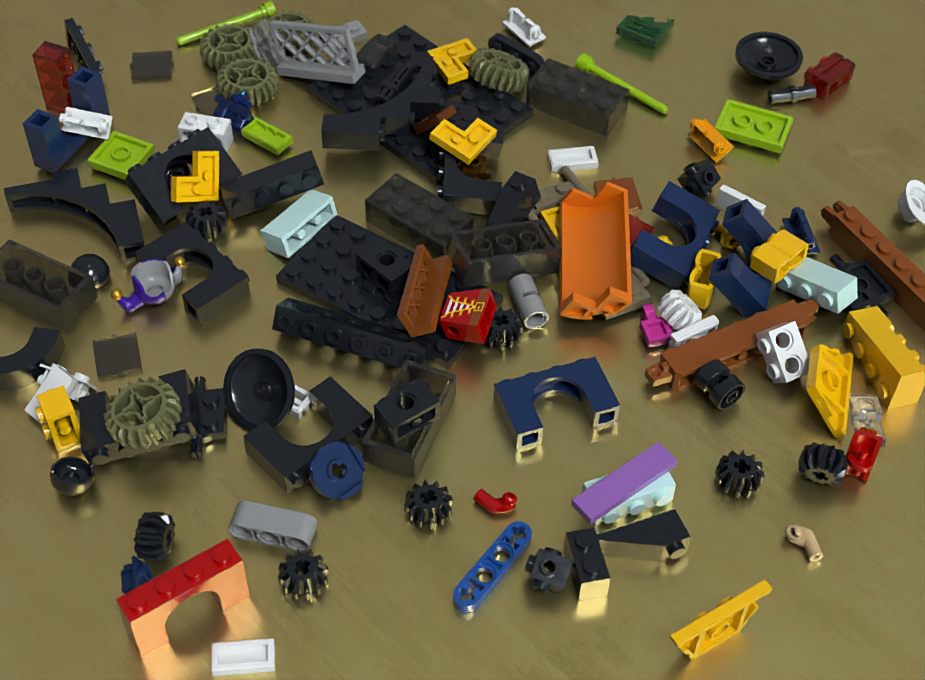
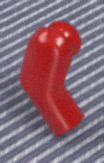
(496, 505)

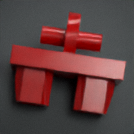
(863, 452)

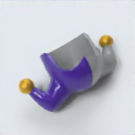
(151, 283)

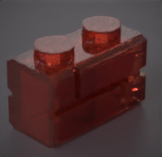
(829, 74)

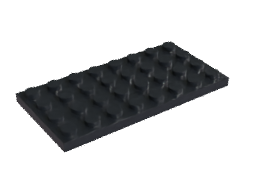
(329, 276)

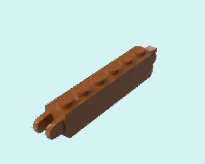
(864, 241)
(731, 344)

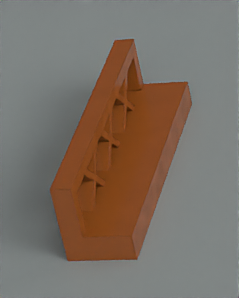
(424, 292)

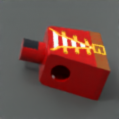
(468, 315)

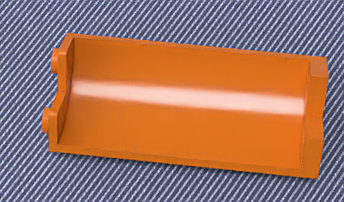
(594, 253)

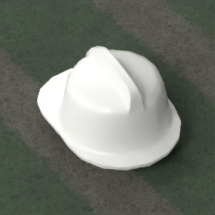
(912, 202)

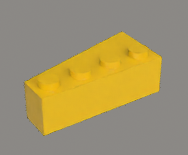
(886, 359)

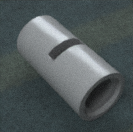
(528, 301)

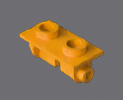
(709, 139)

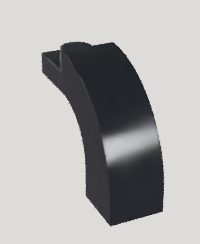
(23, 367)

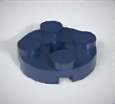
(321, 466)

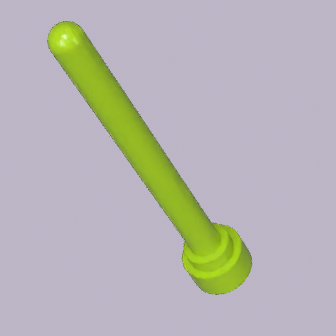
(266, 9)
(586, 64)

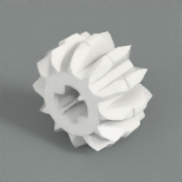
(679, 310)

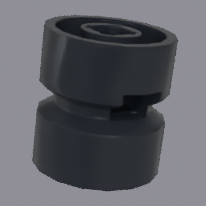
(720, 385)

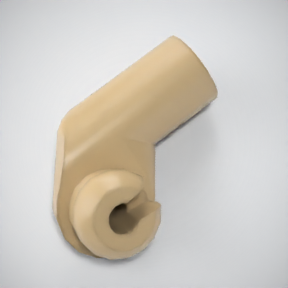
(804, 538)

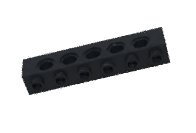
(350, 334)

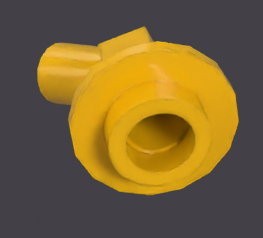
(726, 238)

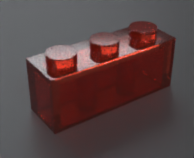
(53, 69)

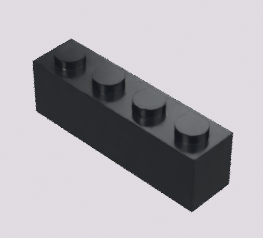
(271, 184)

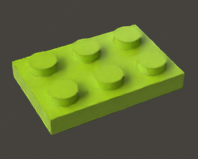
(754, 125)

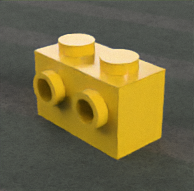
(59, 417)

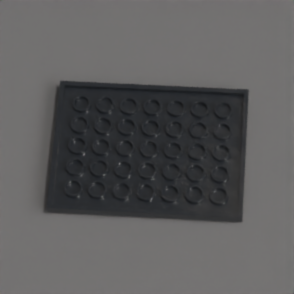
(467, 96)

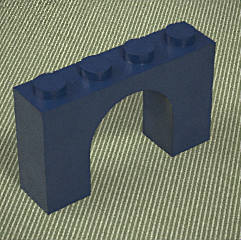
(46, 140)
(670, 262)
(738, 283)
(580, 380)

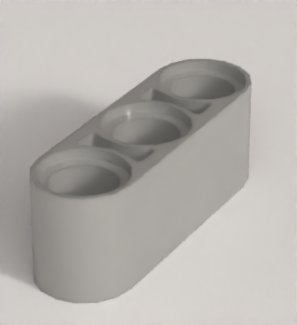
(273, 526)

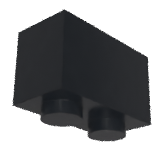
(589, 567)

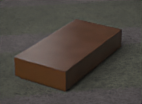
(434, 119)

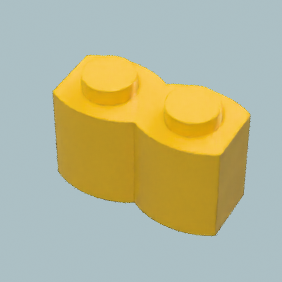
(778, 255)
(699, 286)

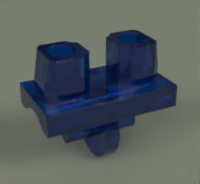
(226, 108)

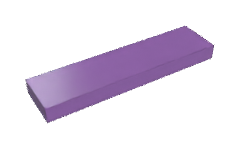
(624, 483)

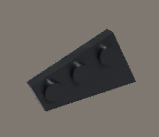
(82, 50)

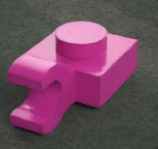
(654, 328)

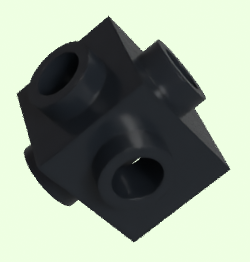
(699, 178)
(558, 567)

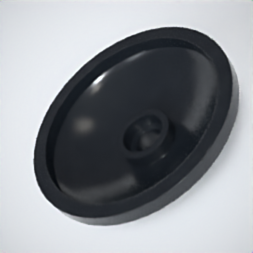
(768, 55)
(248, 388)

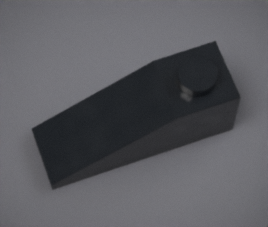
(515, 200)
(648, 539)

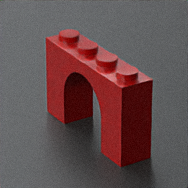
(149, 605)

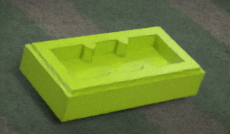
(267, 136)

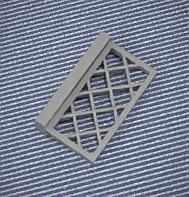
(318, 66)

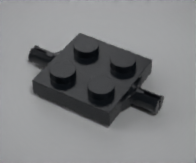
(871, 287)
(211, 416)

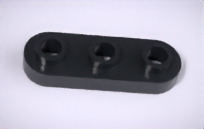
(529, 57)

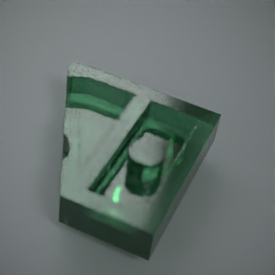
(644, 30)

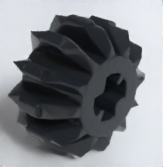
(208, 219)
(504, 329)
(823, 463)
(739, 474)
(428, 504)
(154, 536)
(303, 574)

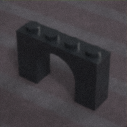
(149, 183)
(463, 191)
(219, 290)
(100, 447)
(287, 461)

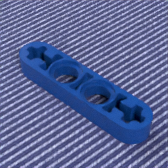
(491, 565)

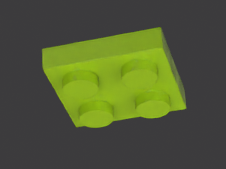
(120, 154)

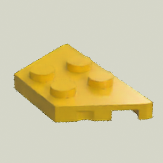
(830, 386)
(721, 623)

